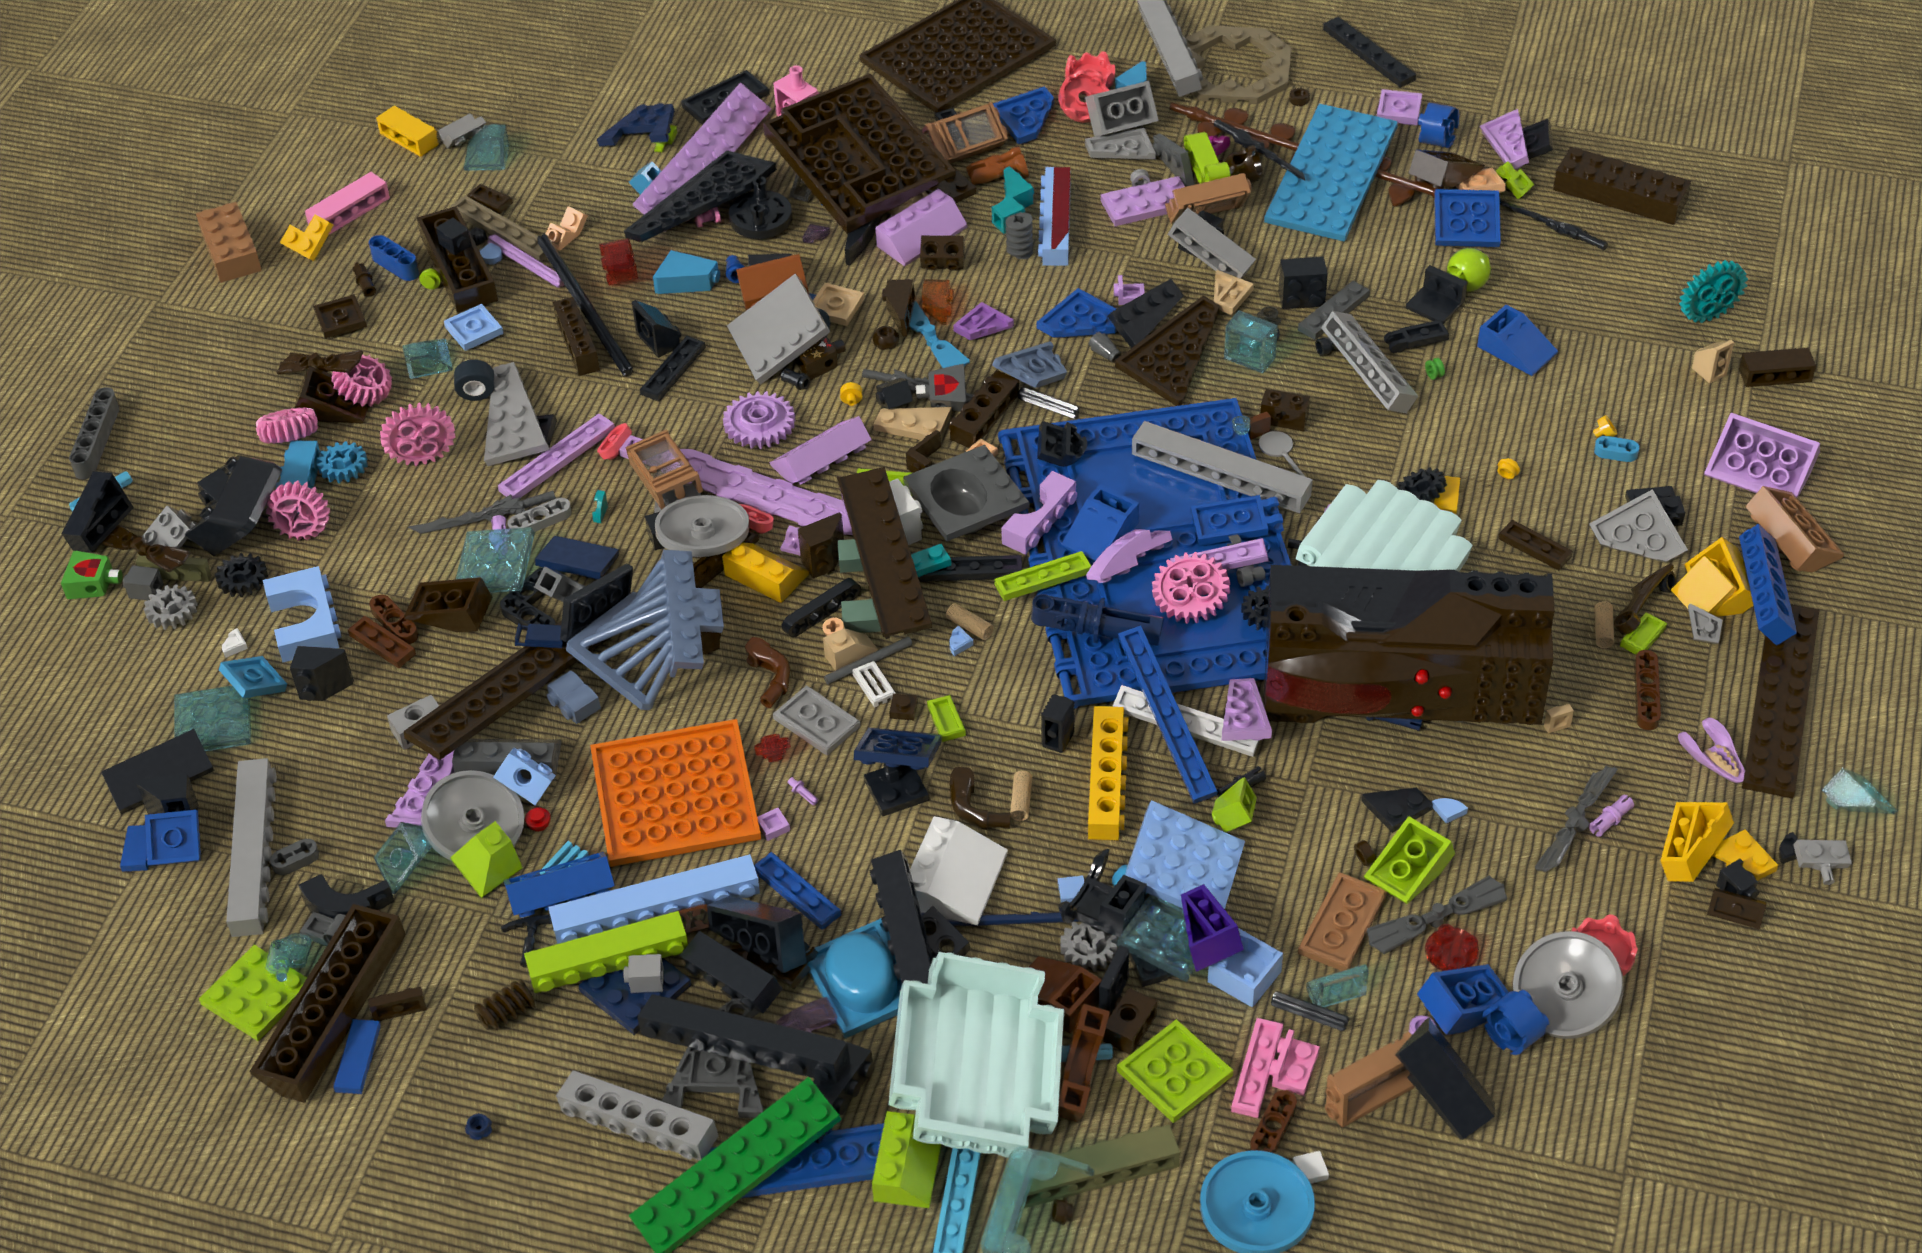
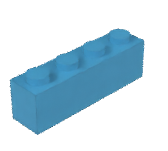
(300, 463)

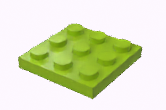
(251, 995)
(1174, 1071)

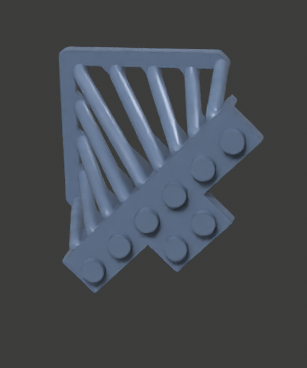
(678, 616)

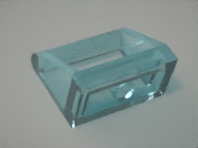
(1339, 986)

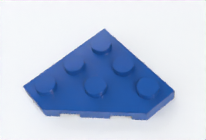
(1025, 113)
(1077, 316)

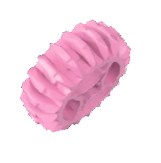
(365, 383)
(286, 425)
(312, 510)

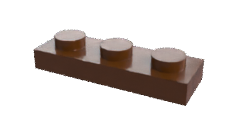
(381, 642)

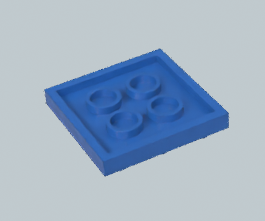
(1467, 218)

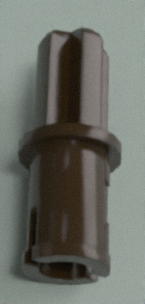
(364, 279)

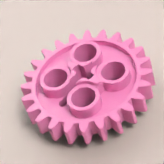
(417, 434)
(1191, 587)

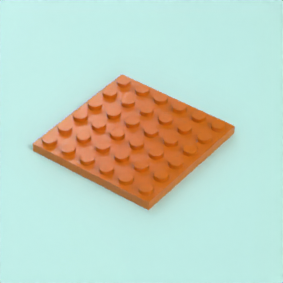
(674, 792)

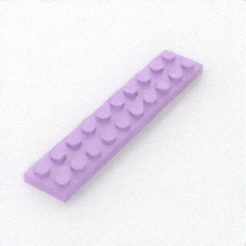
(721, 132)

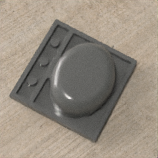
(966, 493)

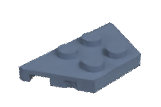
(1033, 365)

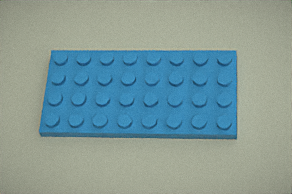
(1339, 165)

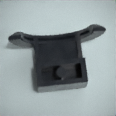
(1104, 905)

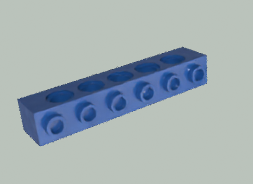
(1767, 584)

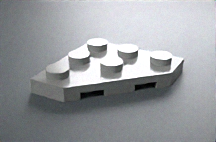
(1640, 529)

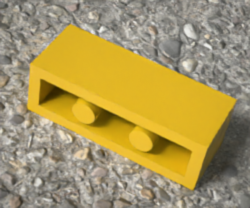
(407, 131)

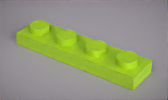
(1042, 576)

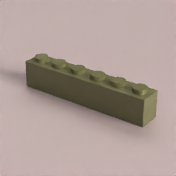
(1113, 1163)

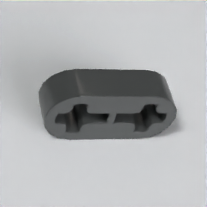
(294, 856)

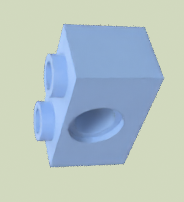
(510, 775)

